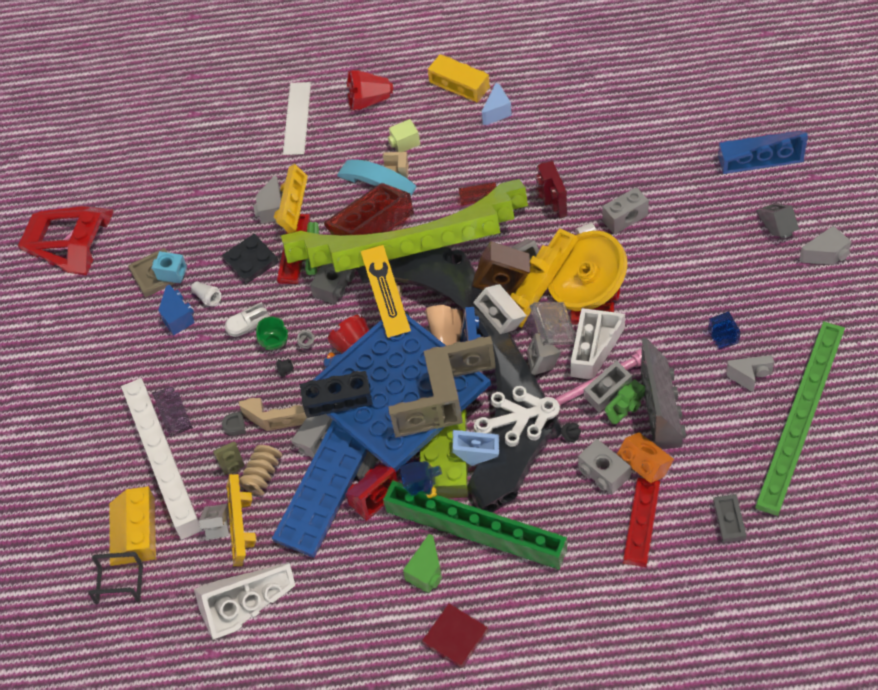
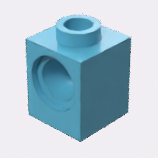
(169, 267)

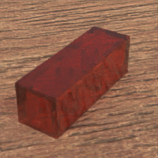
(473, 194)

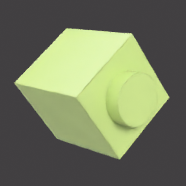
(404, 136)

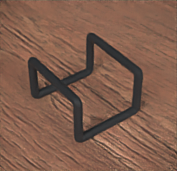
(137, 595)

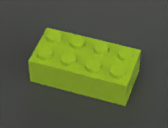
(438, 452)

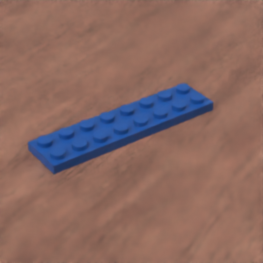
(320, 492)

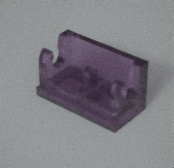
(172, 411)

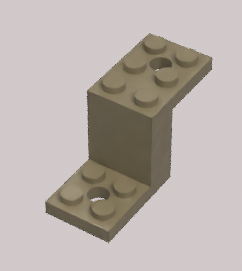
(442, 367)

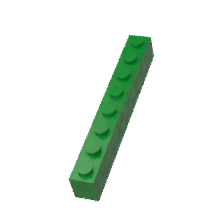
(477, 525)

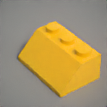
(133, 525)

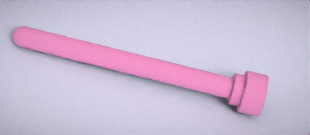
(634, 361)

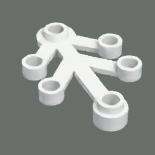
(519, 415)

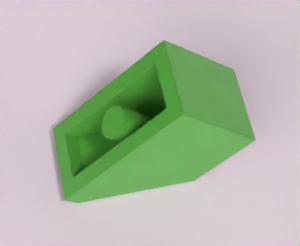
(424, 567)

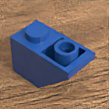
(174, 311)

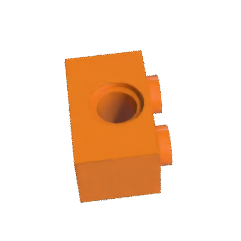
(645, 457)

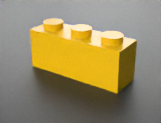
(458, 78)

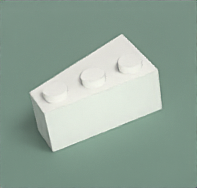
(594, 341)

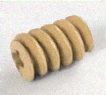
(258, 467)

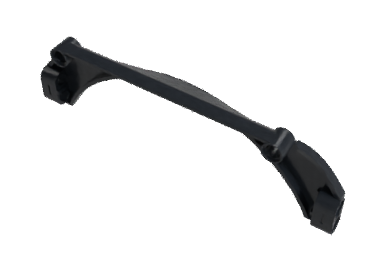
(500, 478)

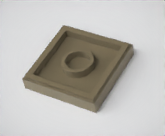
(146, 277)

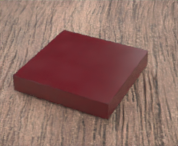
(455, 635)

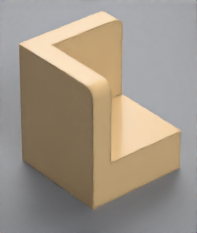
(397, 162)

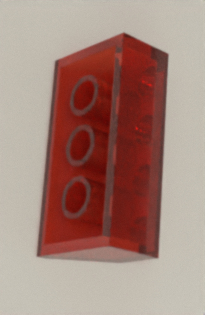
(372, 213)

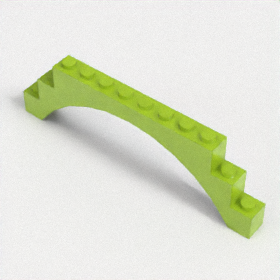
(468, 224)

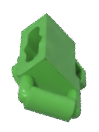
(626, 401)

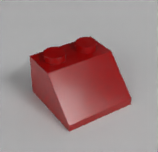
(369, 493)

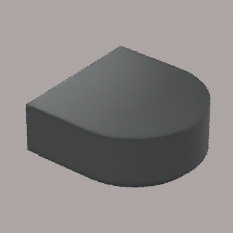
(234, 424)

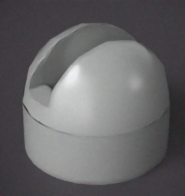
(302, 336)

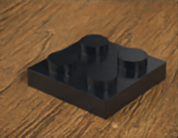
(250, 258)

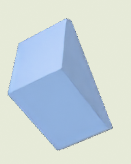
(497, 106)
(475, 446)

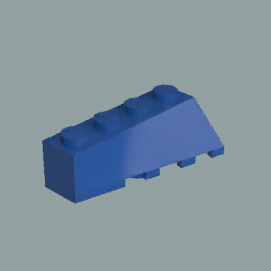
(762, 152)

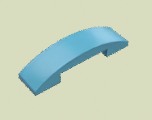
(374, 174)

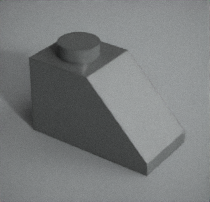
(779, 219)

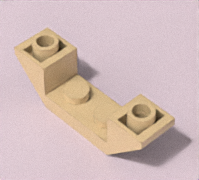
(274, 419)

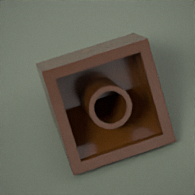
(502, 266)

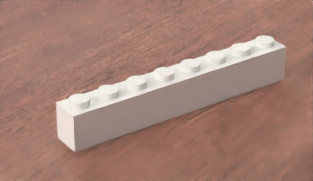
(161, 459)

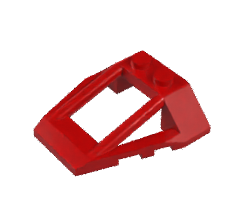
(79, 256)

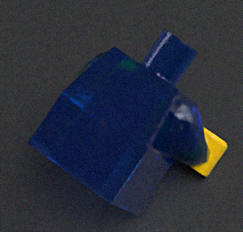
(420, 477)

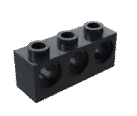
(345, 399)

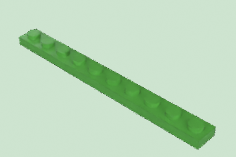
(800, 419)

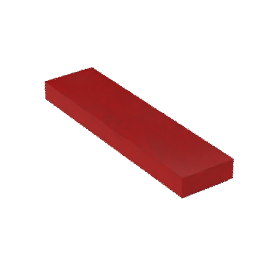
(290, 272)
(641, 523)

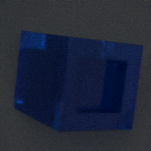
(724, 330)

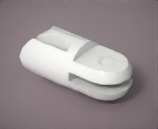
(245, 320)

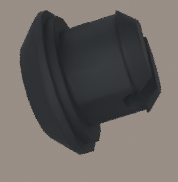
(284, 367)
(571, 432)

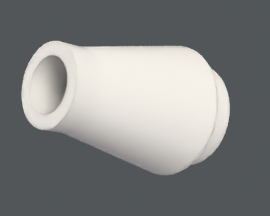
(207, 294)

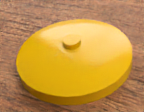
(590, 271)

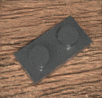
(729, 518)

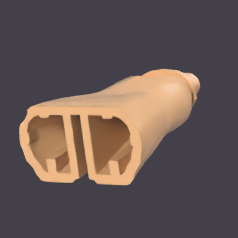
(445, 323)

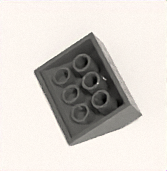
(661, 398)

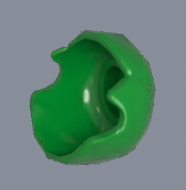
(271, 333)

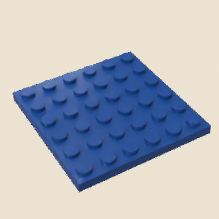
(395, 375)

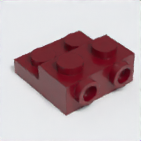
(551, 188)

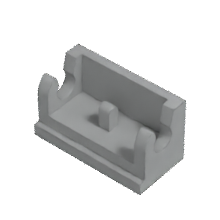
(311, 434)

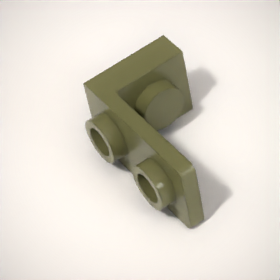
(229, 458)

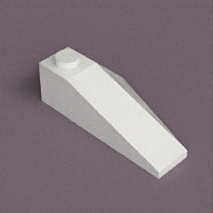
(238, 598)

